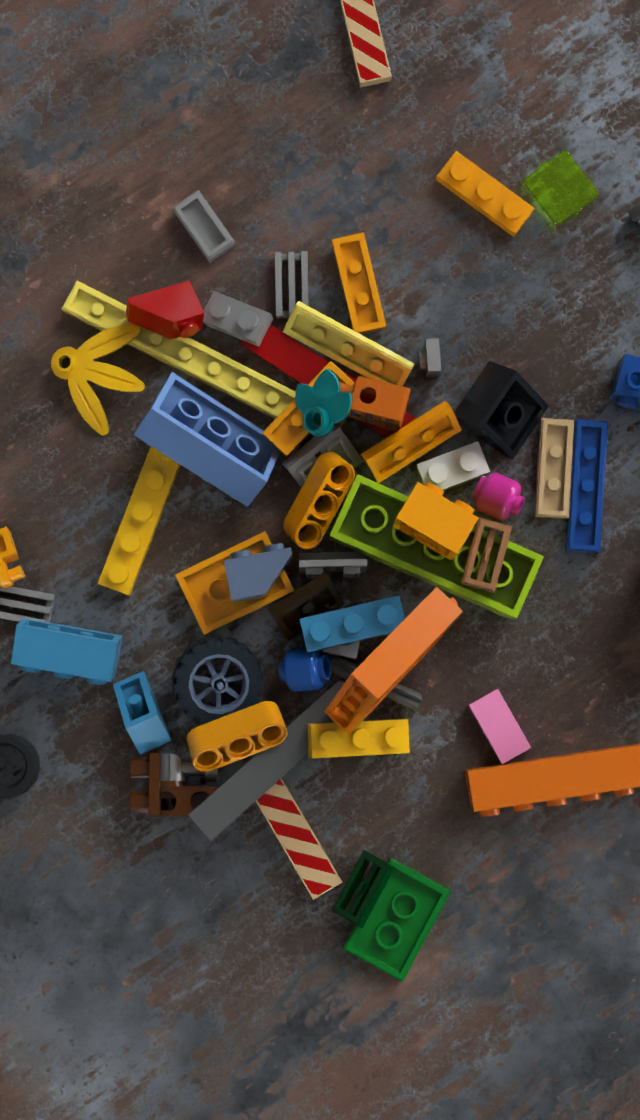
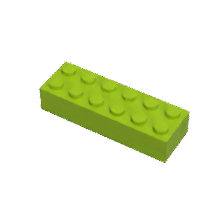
(368, 528)

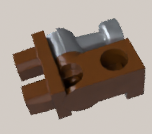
(167, 786)

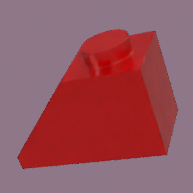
(167, 311)

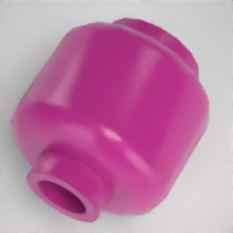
(498, 496)

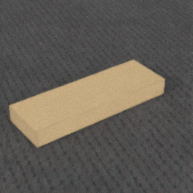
(554, 468)

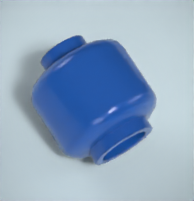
(305, 670)

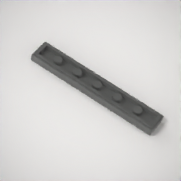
(260, 772)

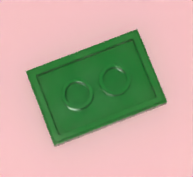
(398, 921)

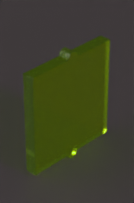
(561, 187)

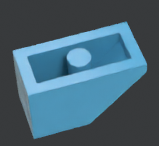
(141, 713)

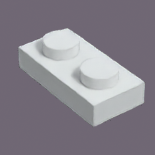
(454, 467)

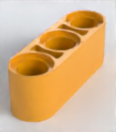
(319, 484)
(236, 736)

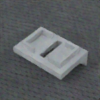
(303, 460)
(347, 562)

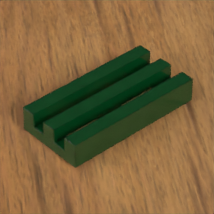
(355, 913)

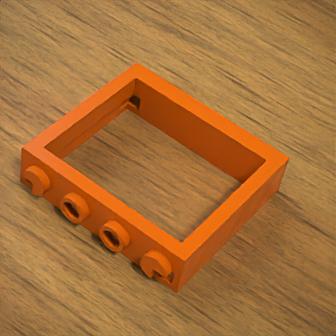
(392, 660)

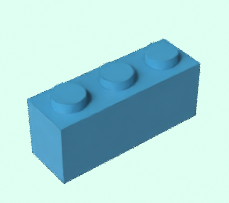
(66, 651)

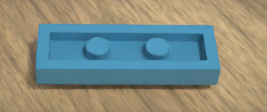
(351, 624)

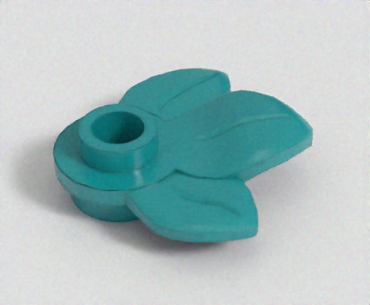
(322, 400)

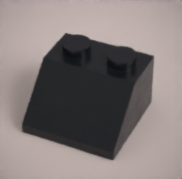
(501, 409)

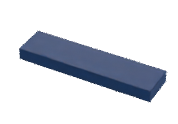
(587, 486)

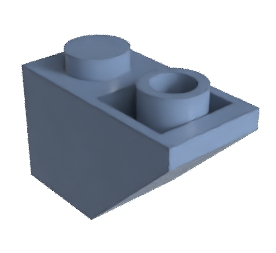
(255, 574)

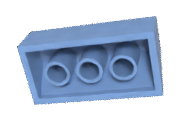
(208, 439)

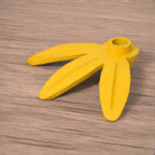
(84, 368)

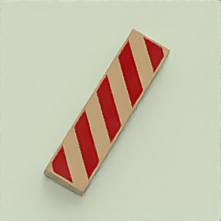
(366, 42)
(298, 840)

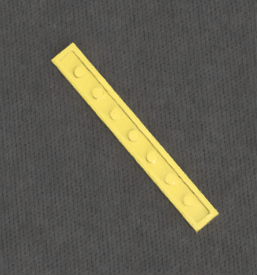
(183, 354)

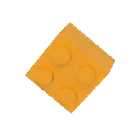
(436, 520)

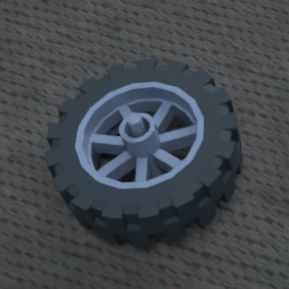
(202, 652)

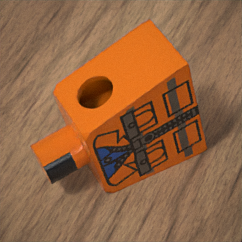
(388, 404)

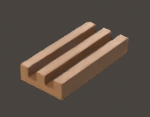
(478, 583)

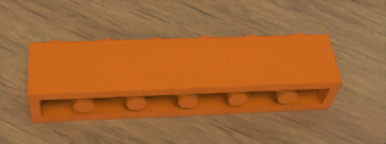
(554, 779)

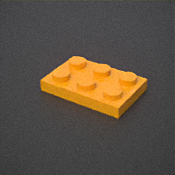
(208, 589)

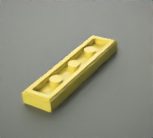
(346, 346)

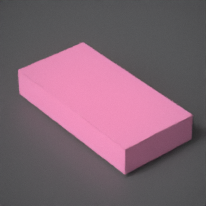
(499, 726)

